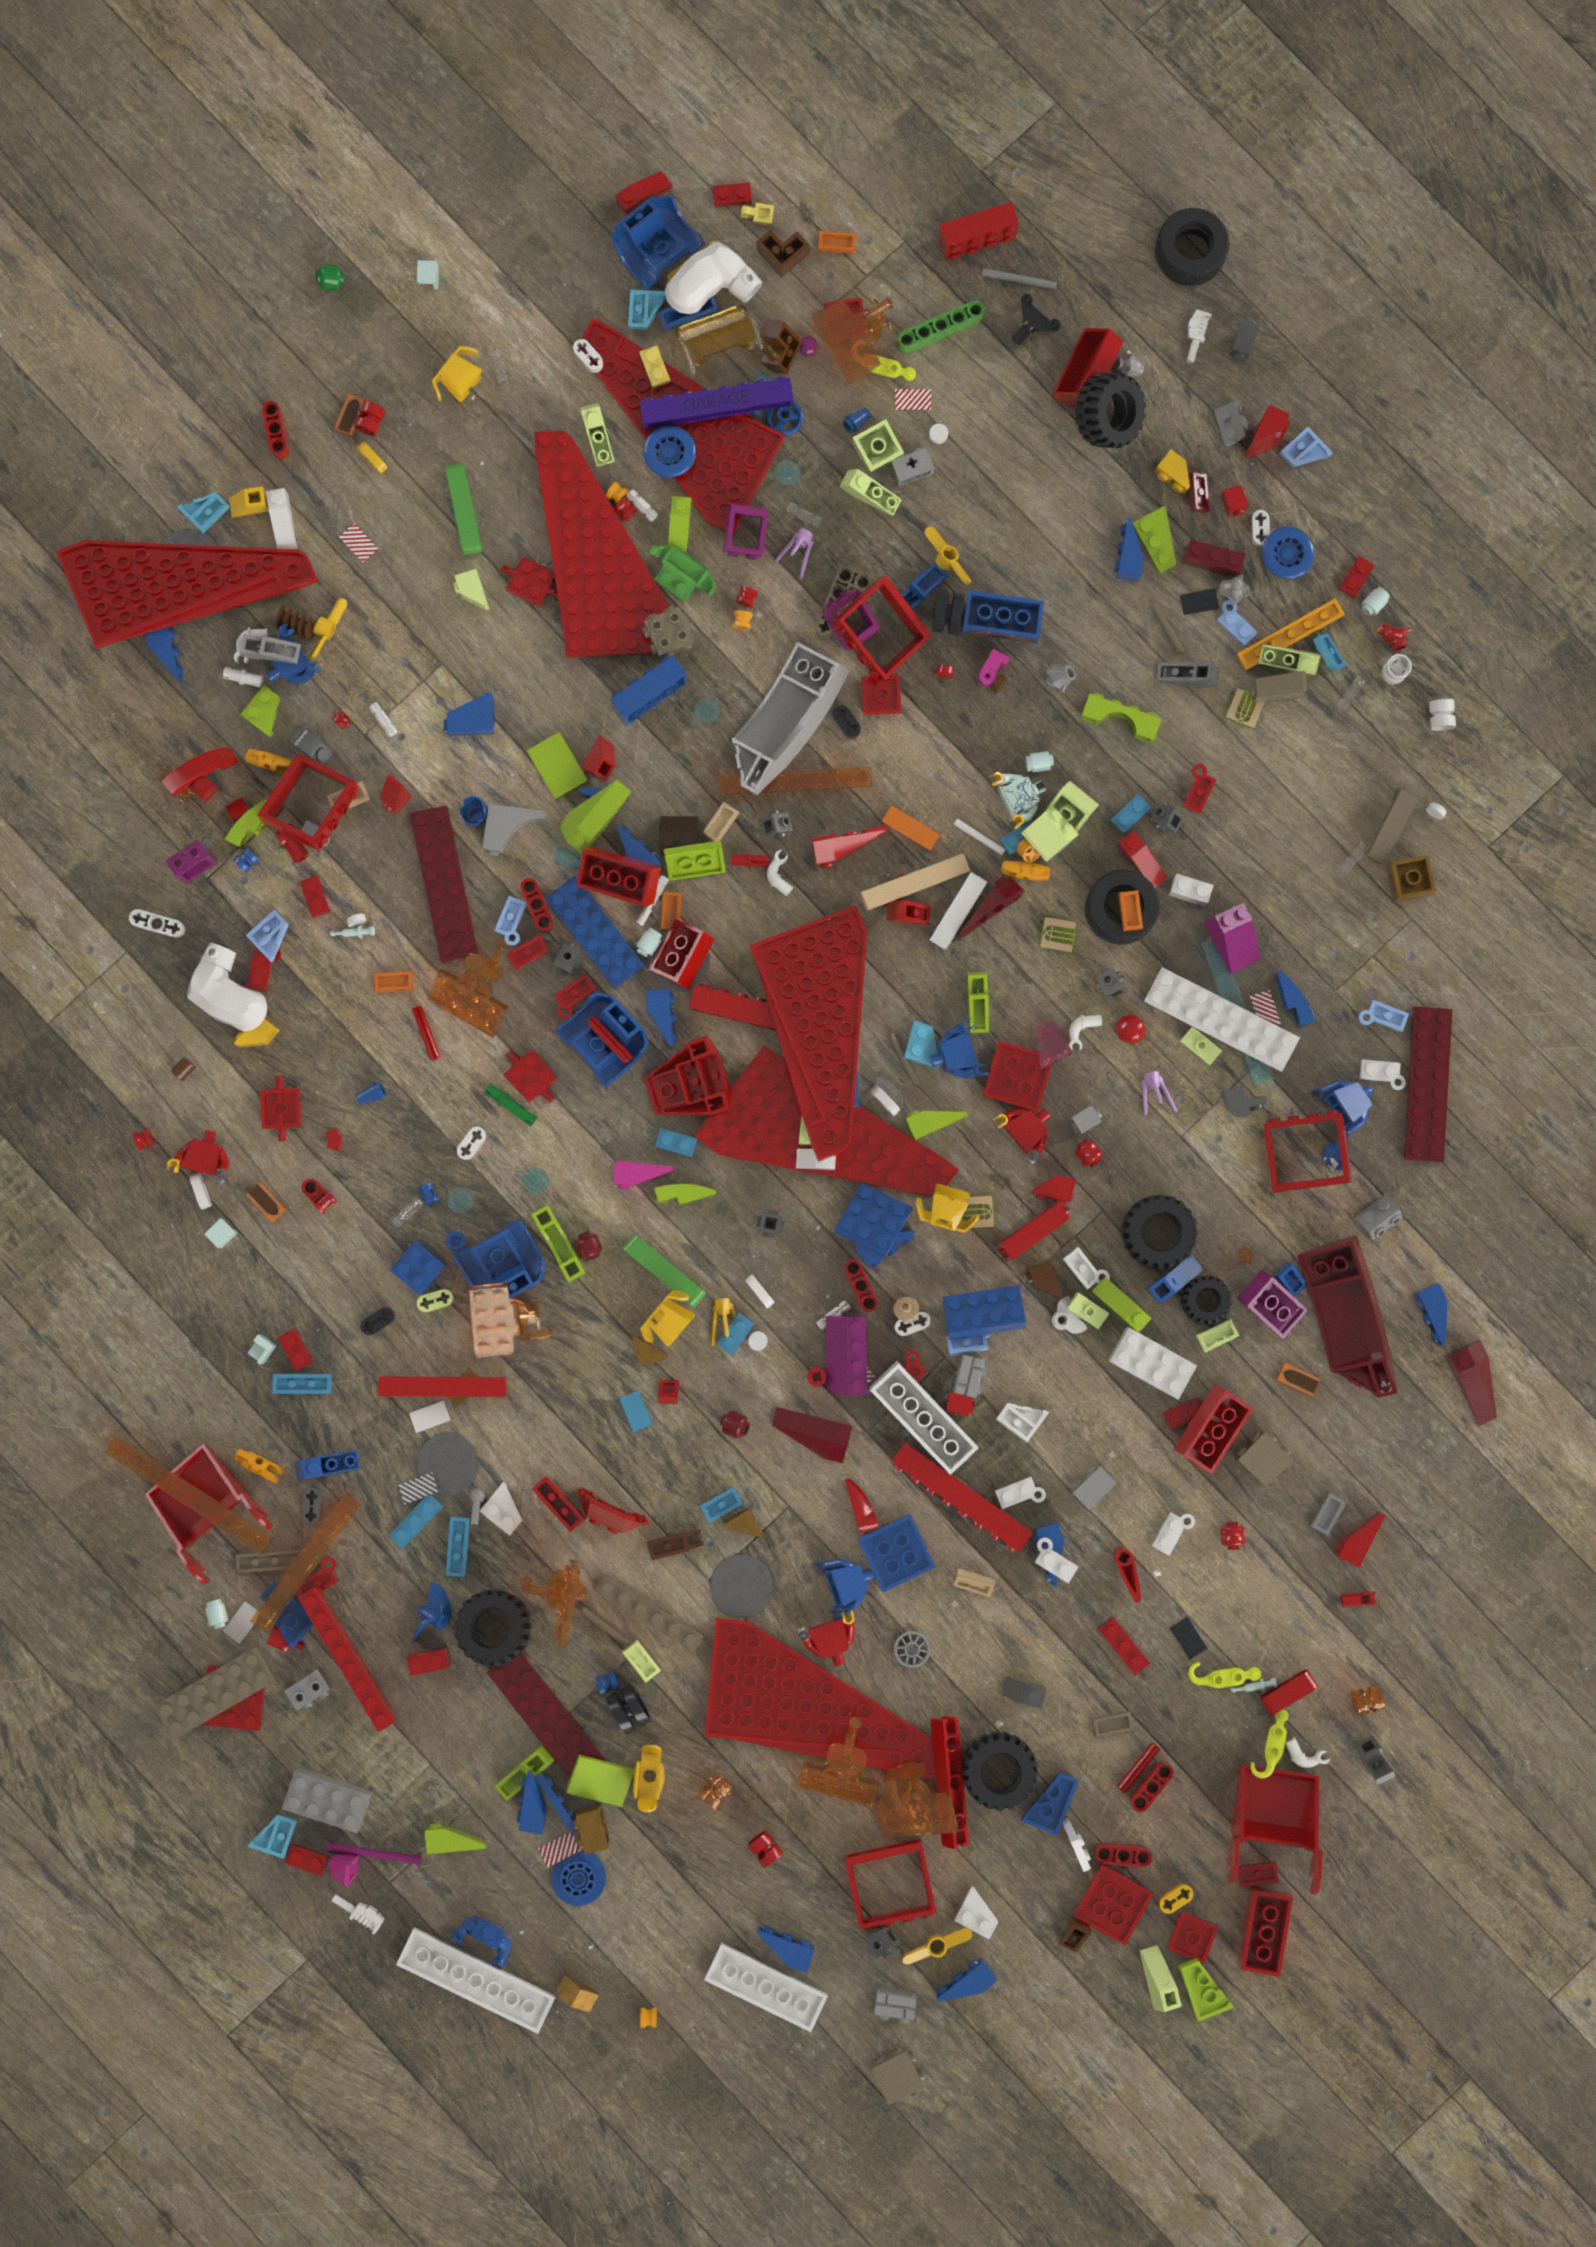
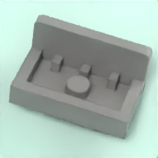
(1233, 423)
(1379, 1217)

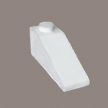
(281, 518)

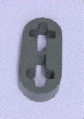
(317, 1505)

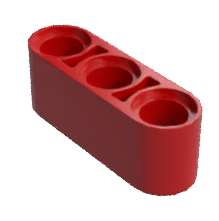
(271, 422)
(530, 898)
(868, 1292)
(1288, 1692)
(1150, 1796)
(1131, 1858)

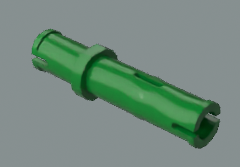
(510, 1105)

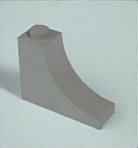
(503, 823)

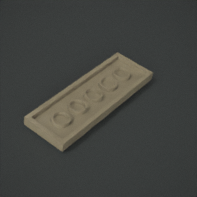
(215, 1693)

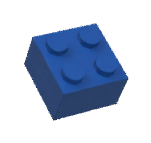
(418, 1268)

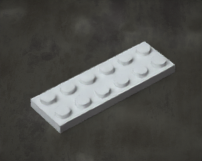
(766, 1987)

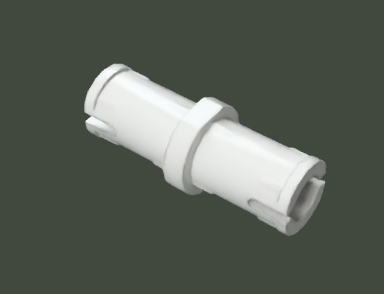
(243, 677)

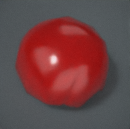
(1130, 1029)

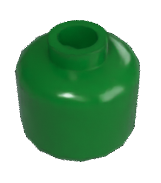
(329, 277)

